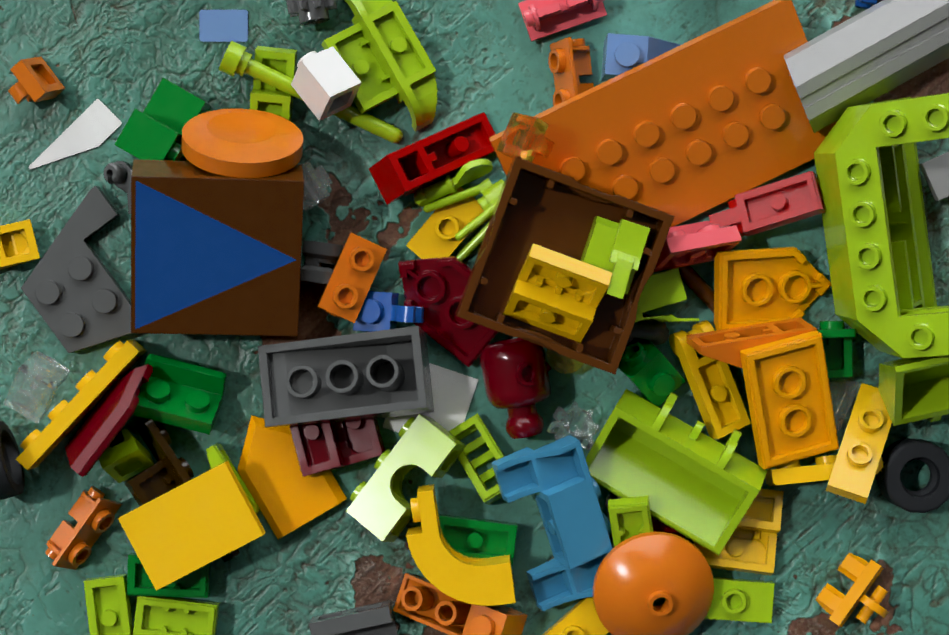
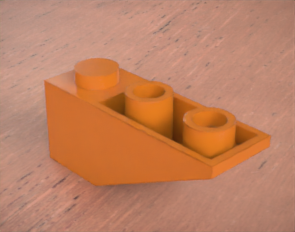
(433, 608)

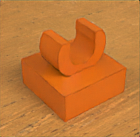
(35, 81)

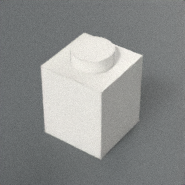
(325, 82)

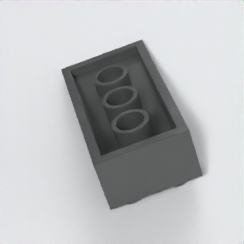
(346, 377)

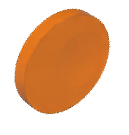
(242, 143)

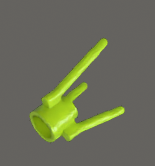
(487, 202)

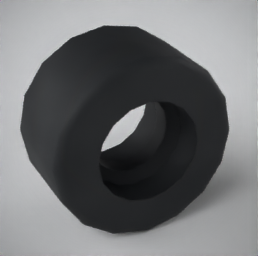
(891, 486)

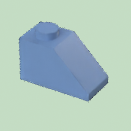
(627, 51)

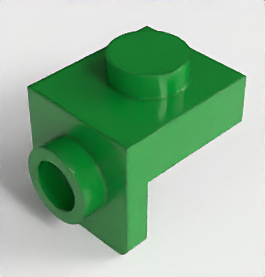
(837, 348)
(650, 371)

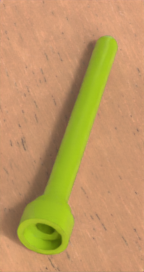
(239, 62)

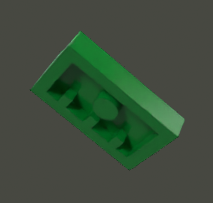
(181, 394)

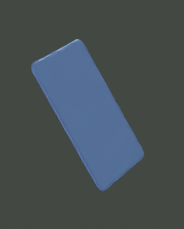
(223, 25)

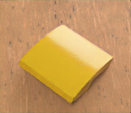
(557, 293)
(755, 538)

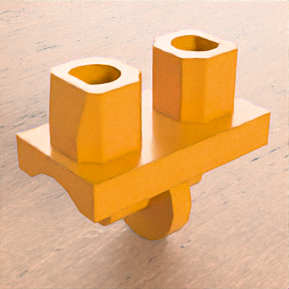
(864, 576)

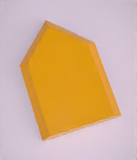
(763, 286)
(276, 482)

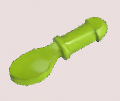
(467, 173)

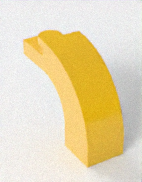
(461, 577)

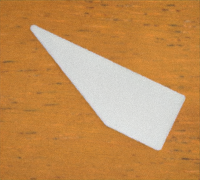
(82, 135)

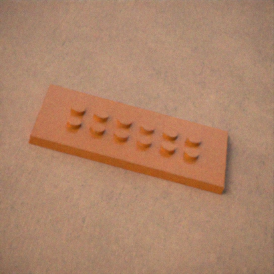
(690, 120)

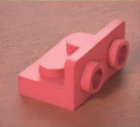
(695, 244)

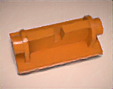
(567, 62)
(352, 278)
(72, 545)

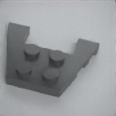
(75, 287)

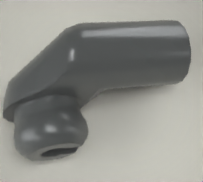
(120, 174)
(649, 330)

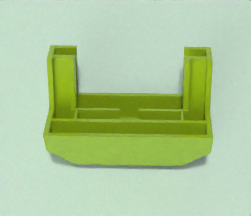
(880, 226)

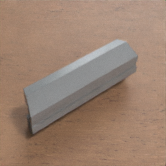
(868, 56)

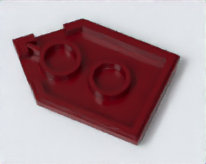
(438, 288)
(106, 420)

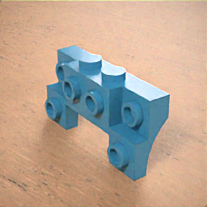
(570, 516)

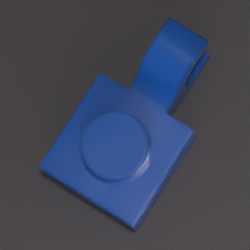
(382, 312)

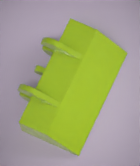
(915, 388)
(688, 475)

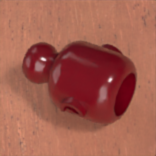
(516, 380)

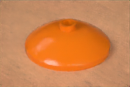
(649, 569)

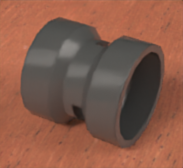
(318, 253)

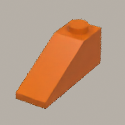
(726, 343)

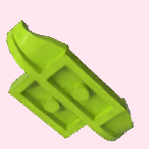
(387, 60)

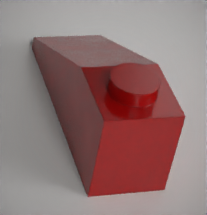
(432, 158)

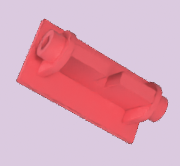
(553, 16)

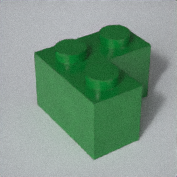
(158, 130)

